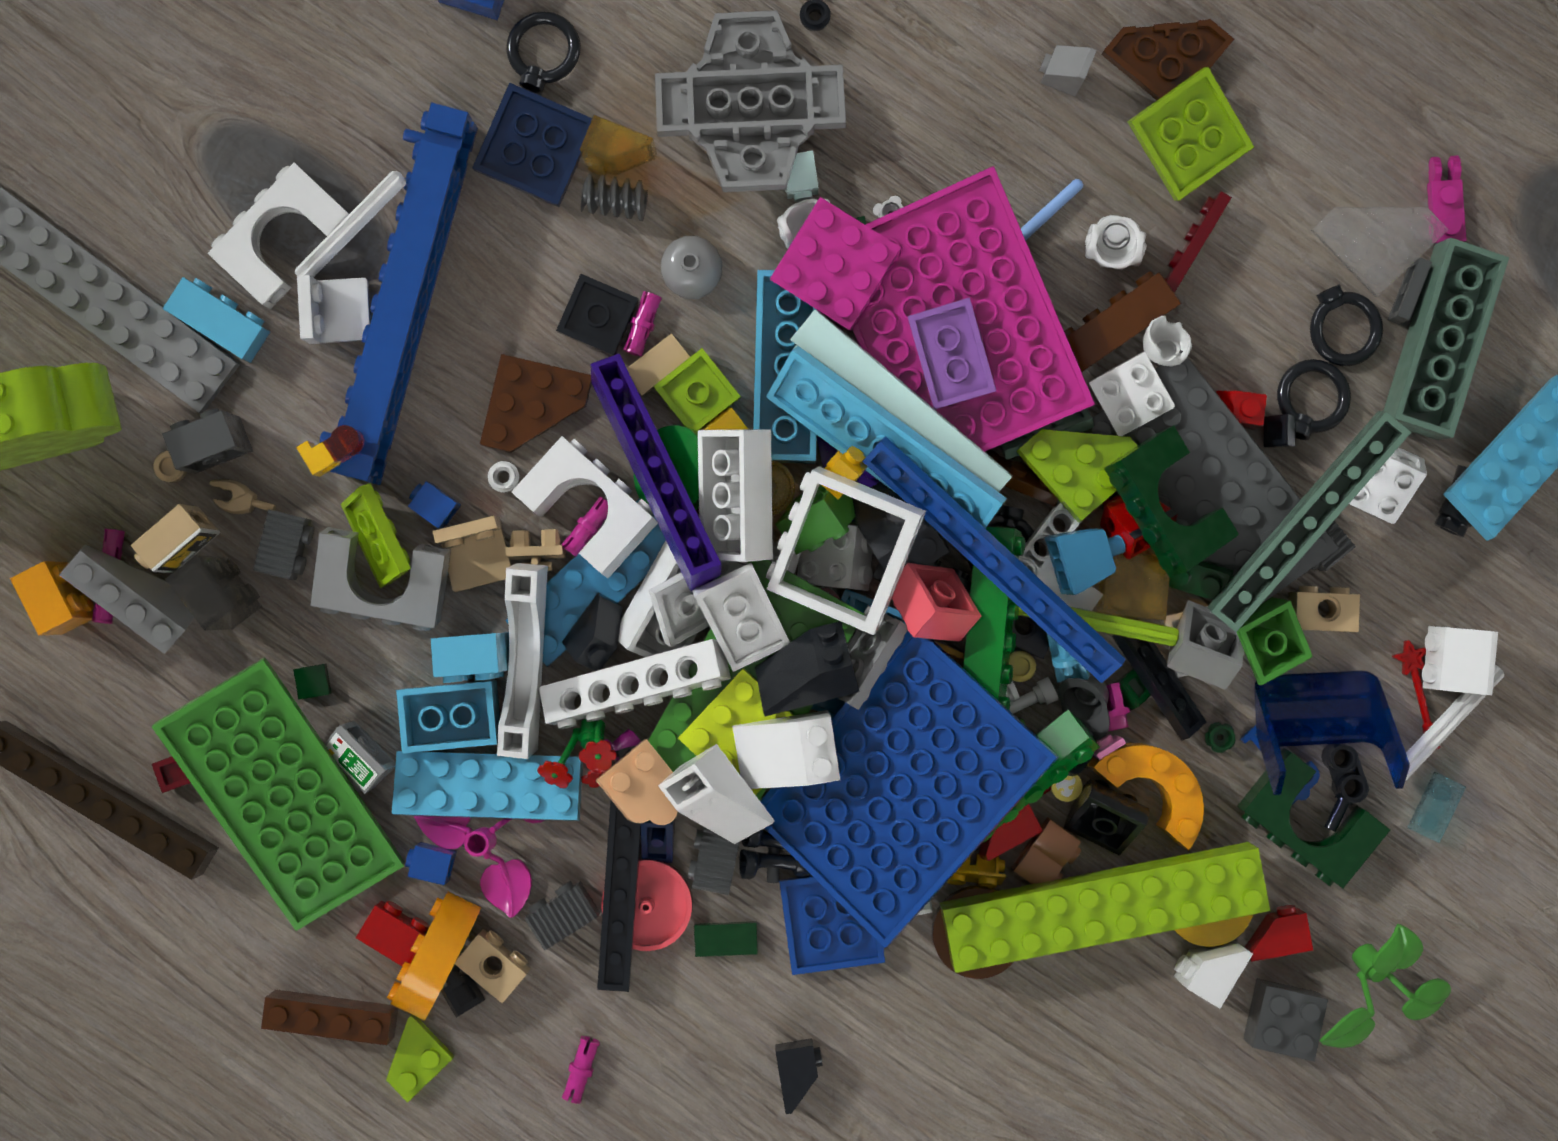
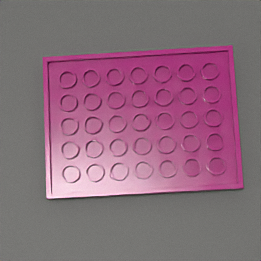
(972, 247)

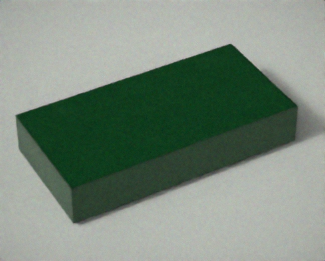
(725, 939)

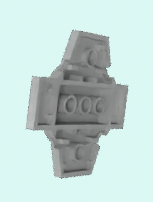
(750, 101)

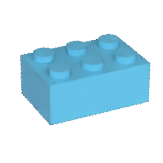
(462, 656)
(448, 716)

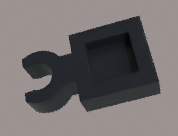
(461, 992)

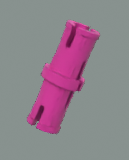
(642, 324)
(586, 527)
(580, 1069)

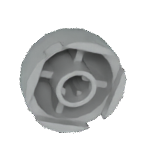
(691, 267)

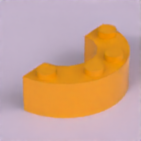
(1178, 786)
(434, 955)

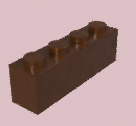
(1122, 320)
(329, 1017)

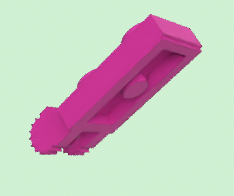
(1447, 198)

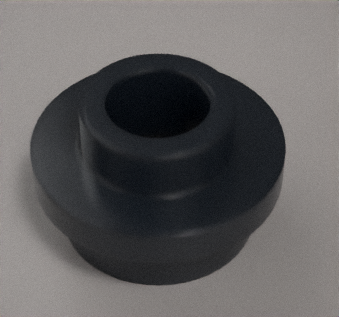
(815, 6)

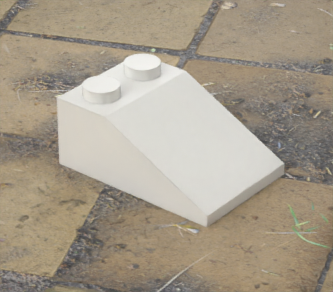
(787, 751)

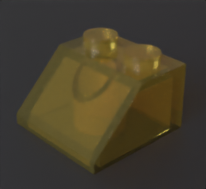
(615, 148)

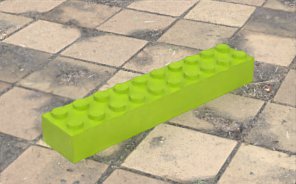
(1104, 906)

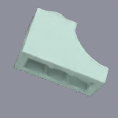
(803, 178)

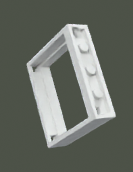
(788, 541)

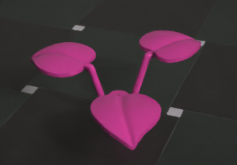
(503, 883)

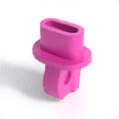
(1116, 709)

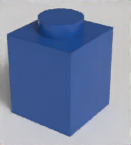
(433, 504)
(430, 863)

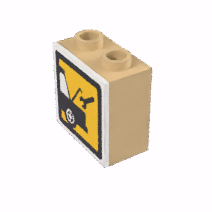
(174, 539)

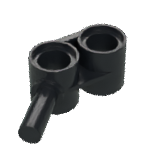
(1341, 774)

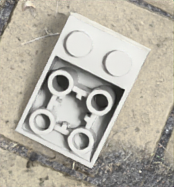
(716, 796)

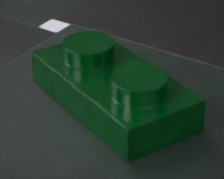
(1202, 580)

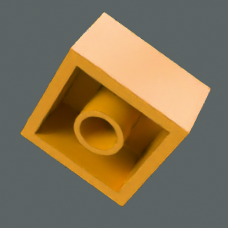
(51, 600)

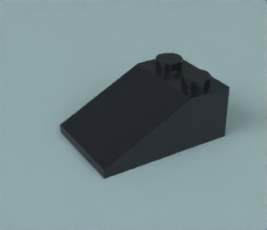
(883, 530)
(807, 671)

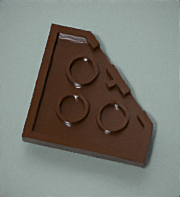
(1166, 53)
(530, 401)

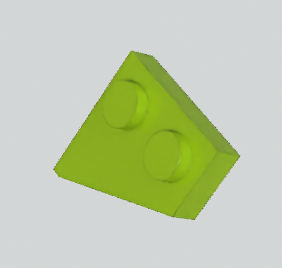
(417, 1059)

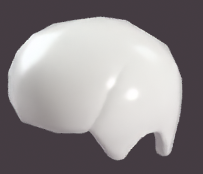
(1165, 340)

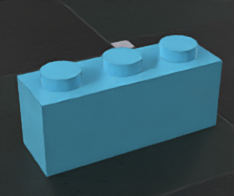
(217, 318)

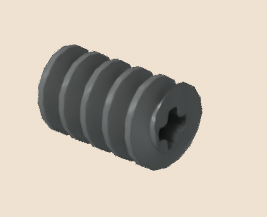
(614, 197)

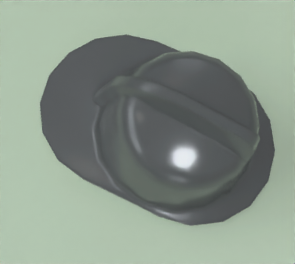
(1087, 702)

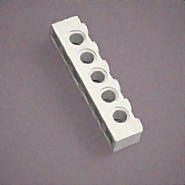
(559, 696)

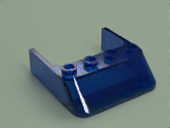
(1325, 711)

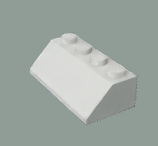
(639, 625)

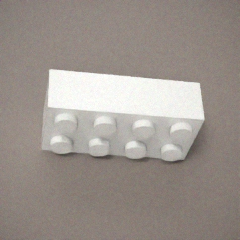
(736, 492)

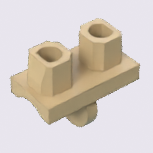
(549, 549)

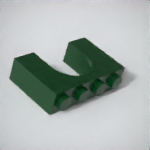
(1137, 480)
(1335, 856)

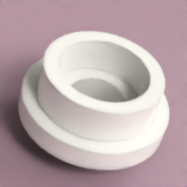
(493, 476)

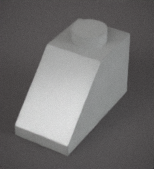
(1067, 68)

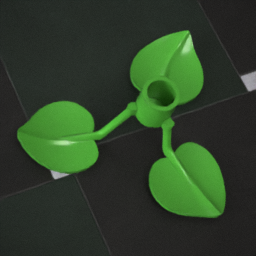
(1398, 952)

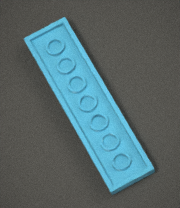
(851, 418)

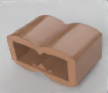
(1047, 853)

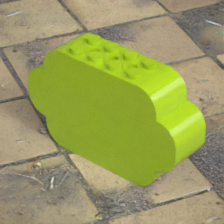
(54, 411)

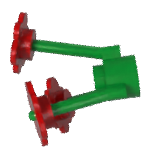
(596, 755)

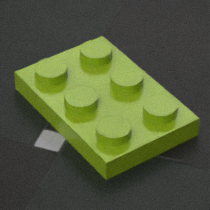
(376, 535)

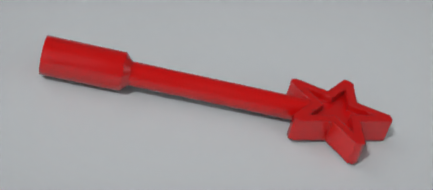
(1411, 663)

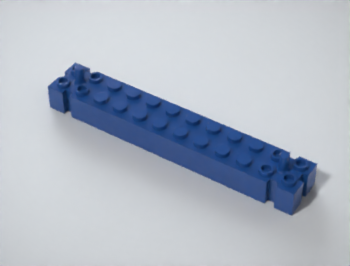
(406, 286)

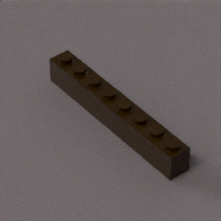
(104, 802)

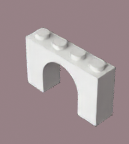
(240, 247)
(567, 467)

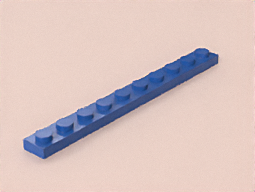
(994, 560)

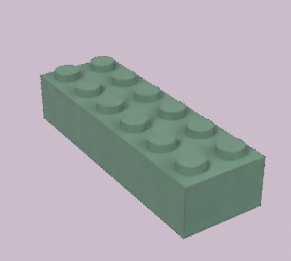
(1445, 338)

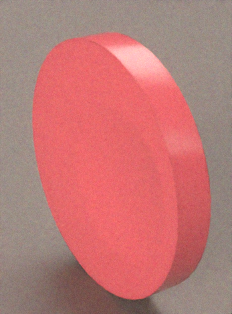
(661, 905)

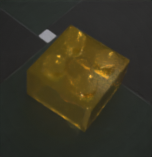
(1135, 589)

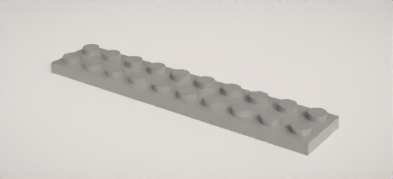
(110, 306)

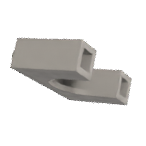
(339, 590)

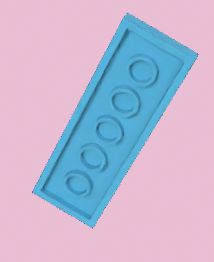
(1510, 466)
(483, 787)

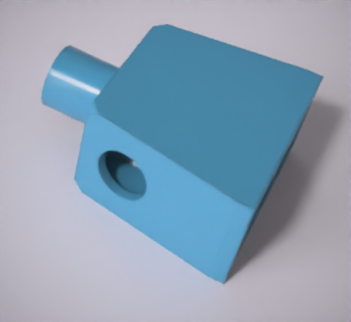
(1083, 558)

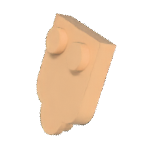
(634, 786)

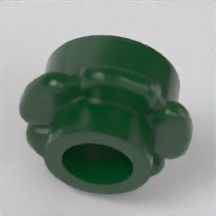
(1228, 737)

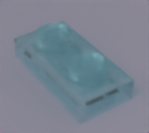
(1436, 807)

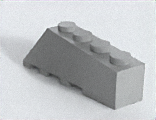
(130, 595)

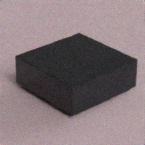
(1279, 431)

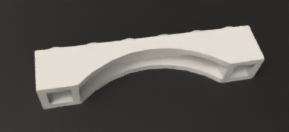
(526, 619)

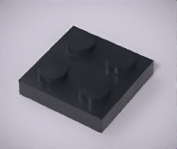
(597, 315)

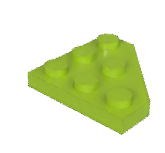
(1074, 466)

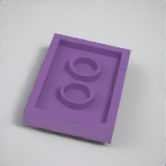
(952, 353)

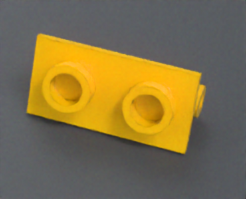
(984, 872)

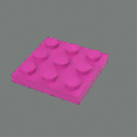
(835, 263)

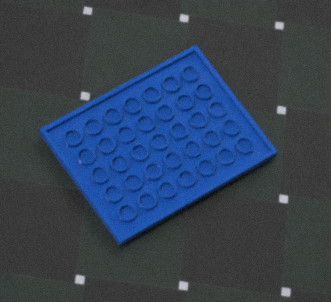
(919, 788)

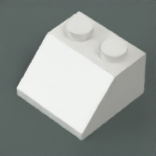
(1460, 660)
(1212, 970)

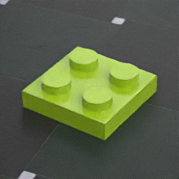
(697, 391)

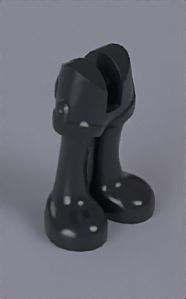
(751, 860)

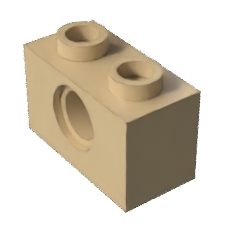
(1343, 609)
(497, 982)

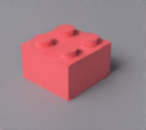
(934, 603)

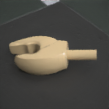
(242, 500)

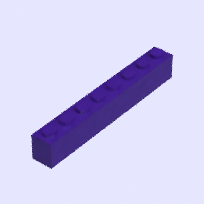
(655, 472)

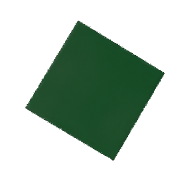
(312, 681)

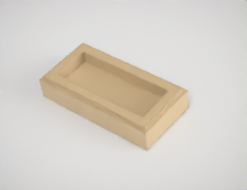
(657, 364)

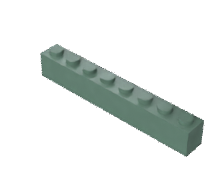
(1309, 519)

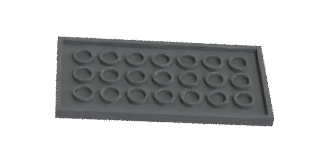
(1220, 472)

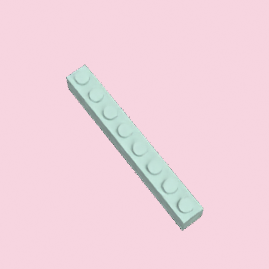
(856, 366)

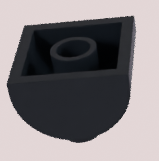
(1106, 816)

